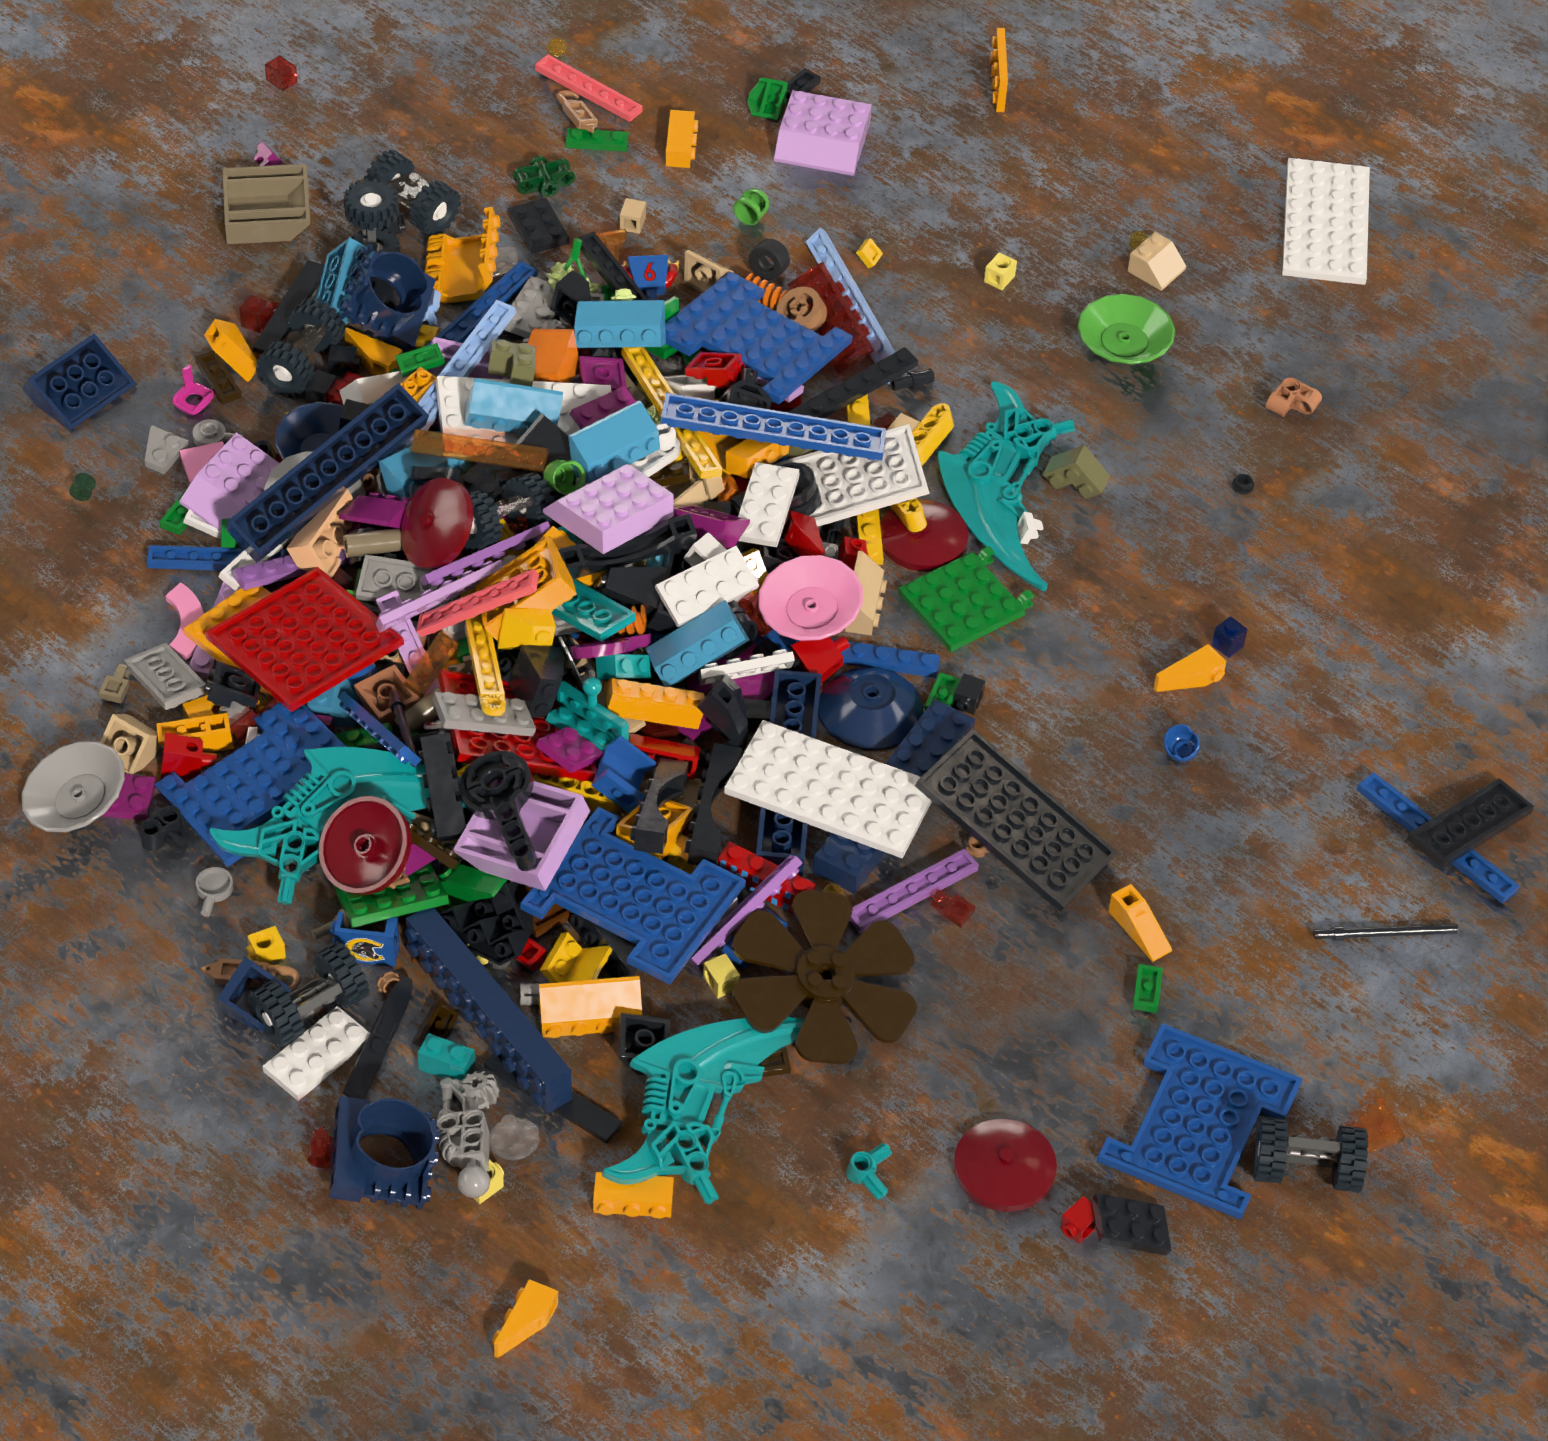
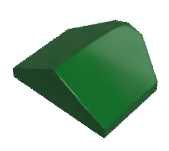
(768, 99)

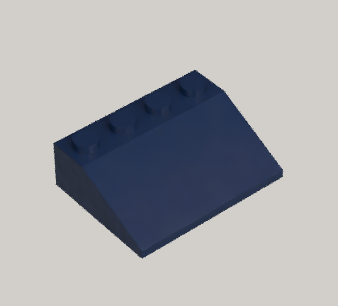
(79, 383)

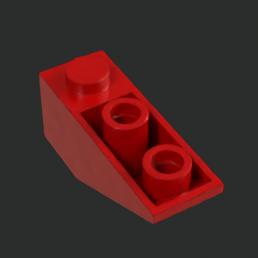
(802, 534)

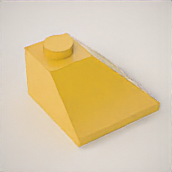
(526, 627)

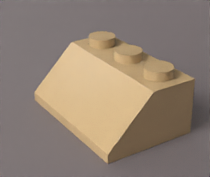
(873, 585)

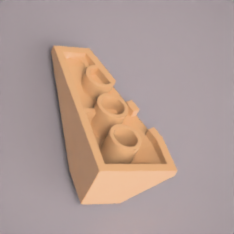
(322, 538)

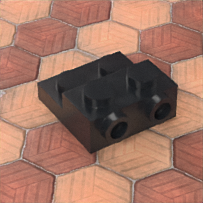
(229, 684)

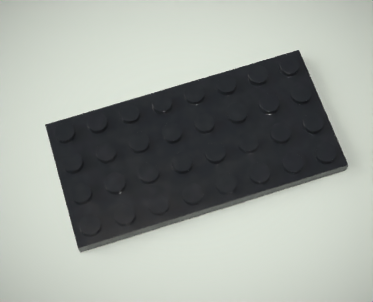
(1016, 819)

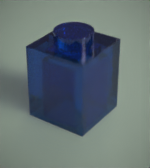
(1229, 637)

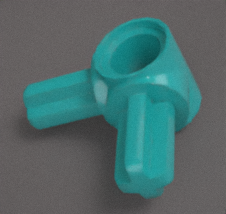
(868, 1162)

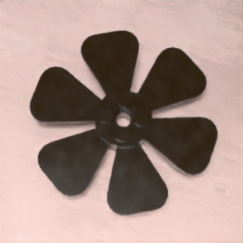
(823, 977)

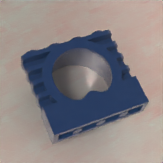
(362, 306)
(358, 1175)

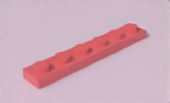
(588, 88)
(477, 603)

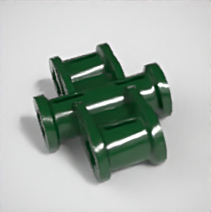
(543, 176)

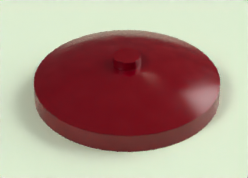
(436, 523)
(931, 548)
(365, 845)
(1005, 1165)

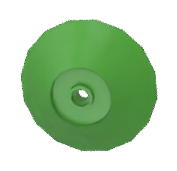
(1126, 329)

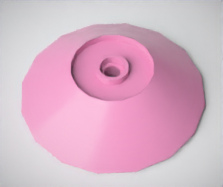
(809, 583)

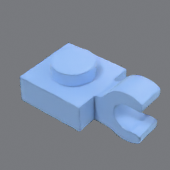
(433, 306)

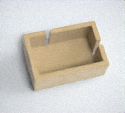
(696, 490)

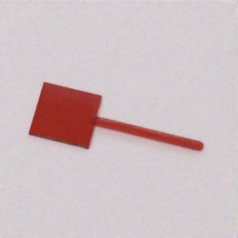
(240, 726)

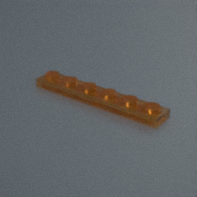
(479, 450)

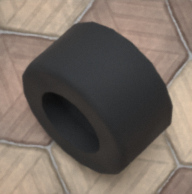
(776, 252)

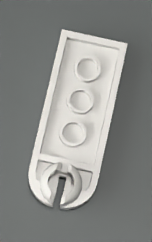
(655, 461)

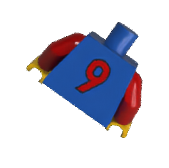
(651, 273)

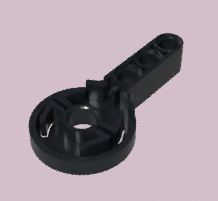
(502, 802)

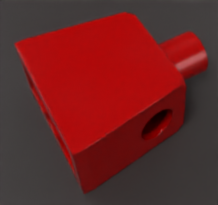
(820, 655)
(184, 756)

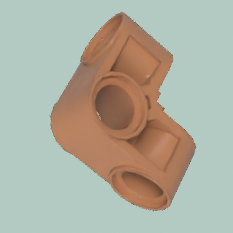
(1295, 396)

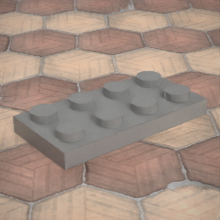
(532, 307)
(386, 575)
(165, 676)
(465, 713)

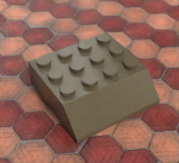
(265, 203)

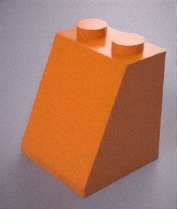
(555, 355)

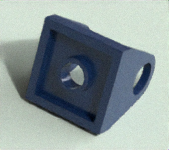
(236, 987)

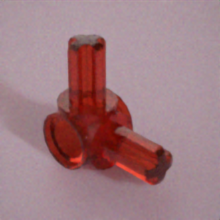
(754, 612)
(320, 1148)

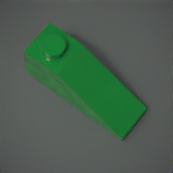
(469, 884)

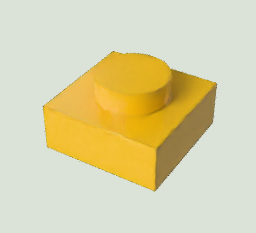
(869, 253)

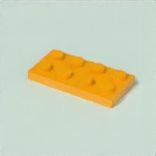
(999, 69)

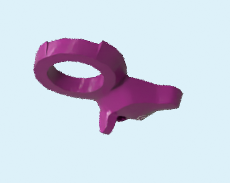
(610, 646)

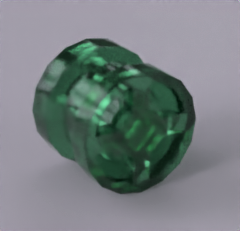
(82, 486)

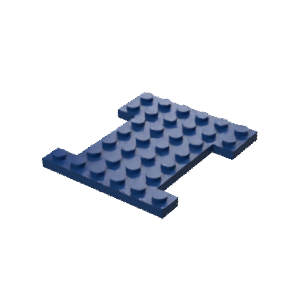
(732, 321)
(253, 779)
(638, 897)
(1201, 1119)

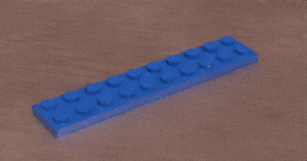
(773, 426)

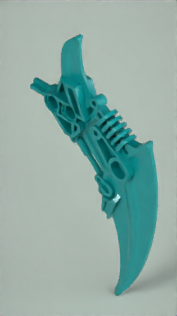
(981, 476)
(345, 776)
(679, 1090)

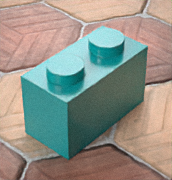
(623, 667)
(445, 1058)

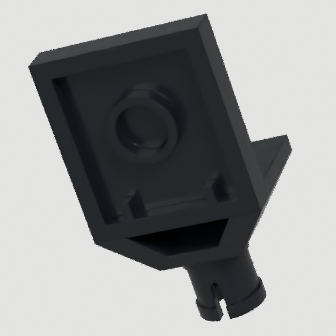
(747, 392)

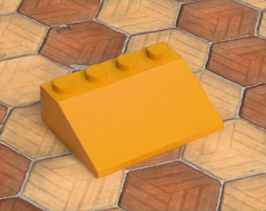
(553, 585)

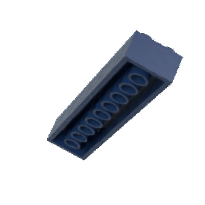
(326, 473)
(794, 708)
(932, 736)
(489, 1010)

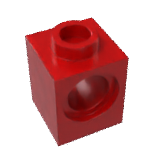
(849, 551)
(1079, 1220)

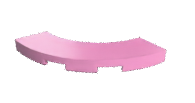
(189, 610)

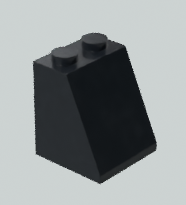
(548, 435)
(632, 586)
(538, 677)

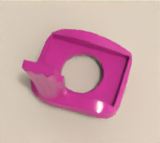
(190, 388)

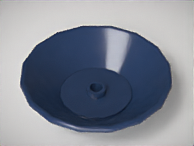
(307, 428)
(869, 708)

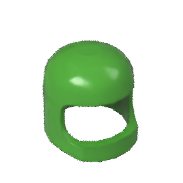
(751, 206)
(560, 476)

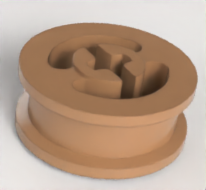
(797, 303)

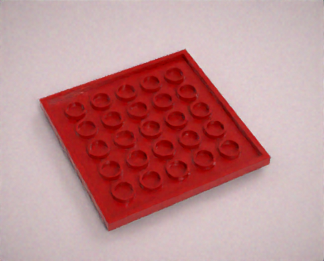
(303, 639)
(473, 744)

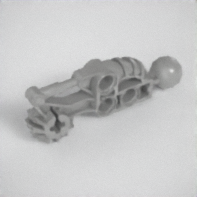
(465, 1134)

